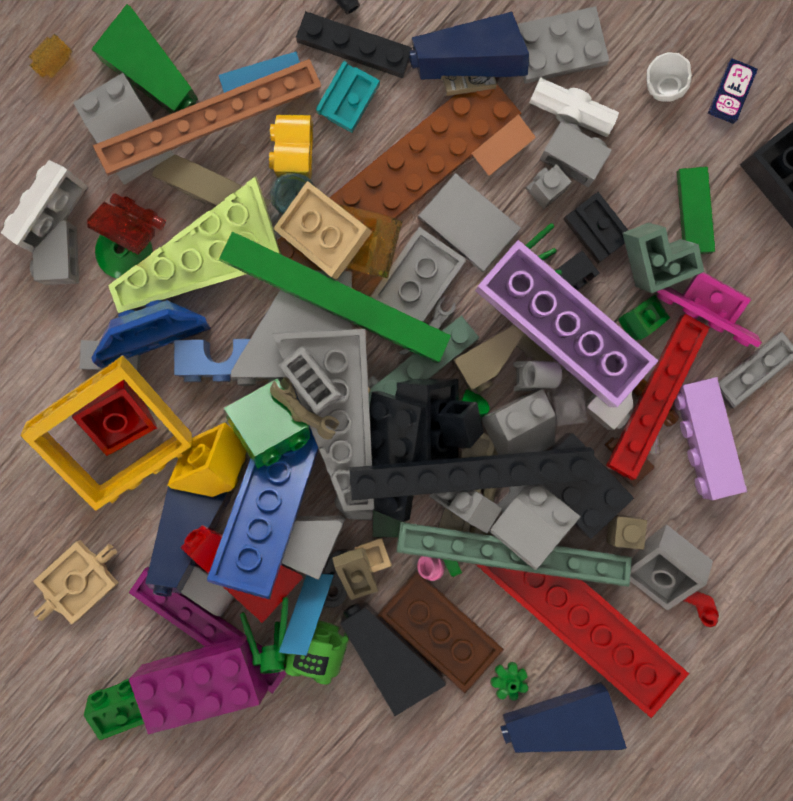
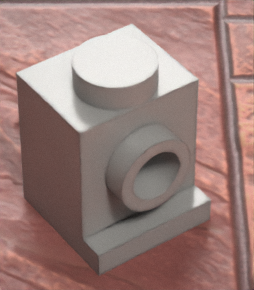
(548, 185)

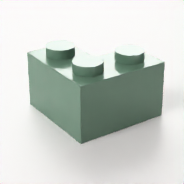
(656, 261)

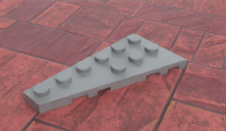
(344, 361)

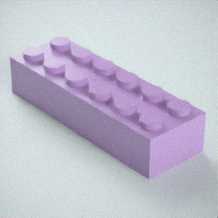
(566, 325)

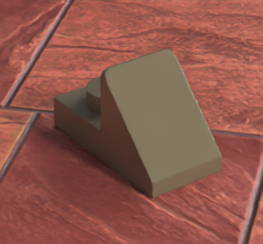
(355, 573)

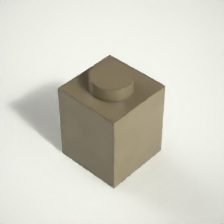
(627, 532)

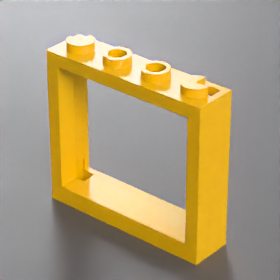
(37, 436)

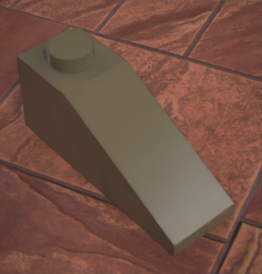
(487, 359)

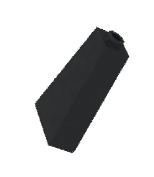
(393, 663)

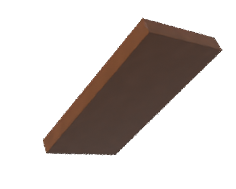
(440, 631)

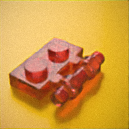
(121, 227)

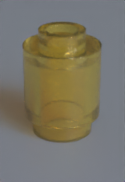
(50, 56)

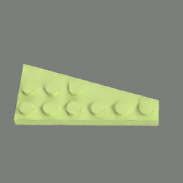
(194, 253)

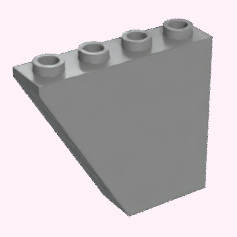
(286, 314)

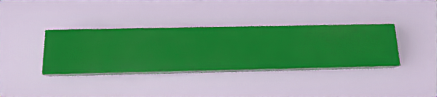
(334, 297)

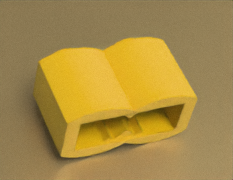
(292, 145)

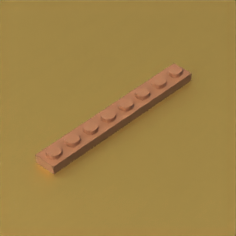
(206, 117)

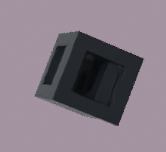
(577, 269)

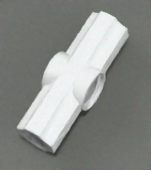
(574, 107)

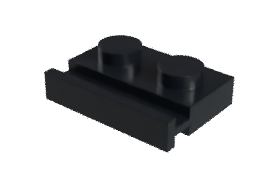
(597, 227)

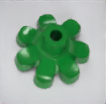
(509, 681)

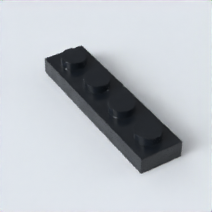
(353, 44)

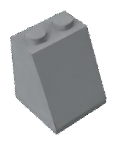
(312, 543)

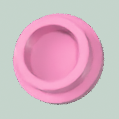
(430, 568)

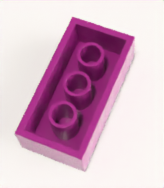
(198, 685)

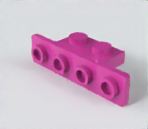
(715, 303)

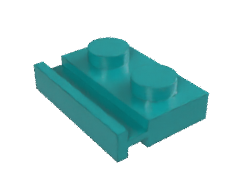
(348, 96)

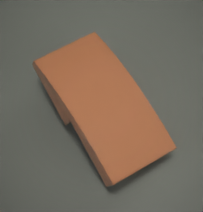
(503, 145)

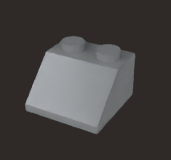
(522, 424)
(534, 524)
(669, 568)

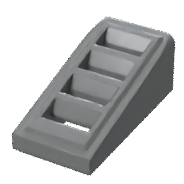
(295, 358)

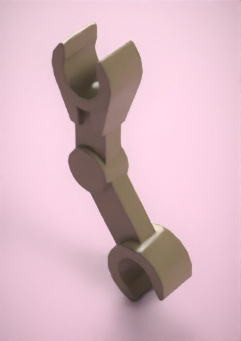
(299, 412)

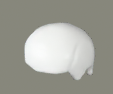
(669, 77)

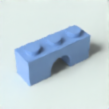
(194, 360)

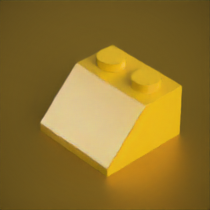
(210, 463)

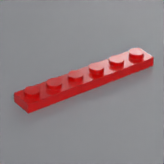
(658, 397)

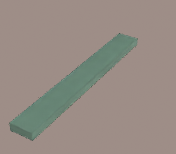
(490, 551)

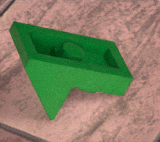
(644, 318)

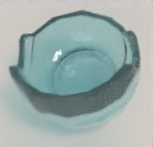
(285, 189)

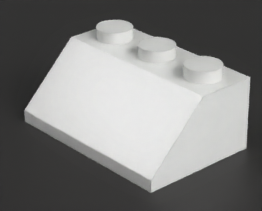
(43, 206)

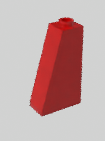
(202, 547)

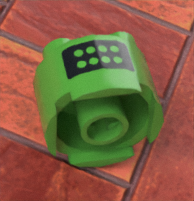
(323, 657)

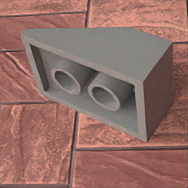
(113, 111)

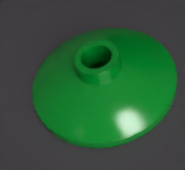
(114, 263)

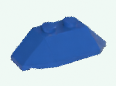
(146, 330)

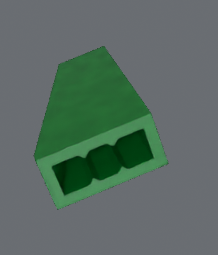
(133, 50)

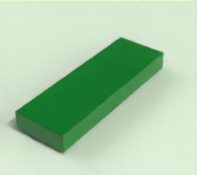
(696, 208)

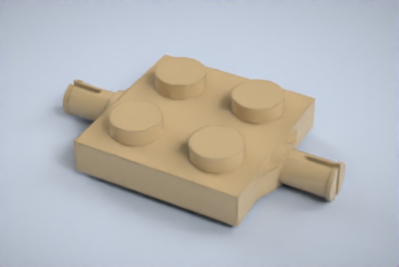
(75, 582)

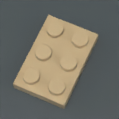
(322, 230)

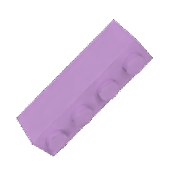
(709, 440)

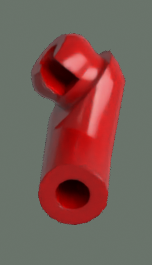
(705, 607)

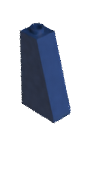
(472, 49)
(180, 515)
(566, 723)

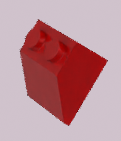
(115, 418)

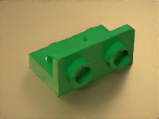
(112, 710)

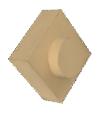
(376, 554)

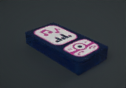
(732, 91)

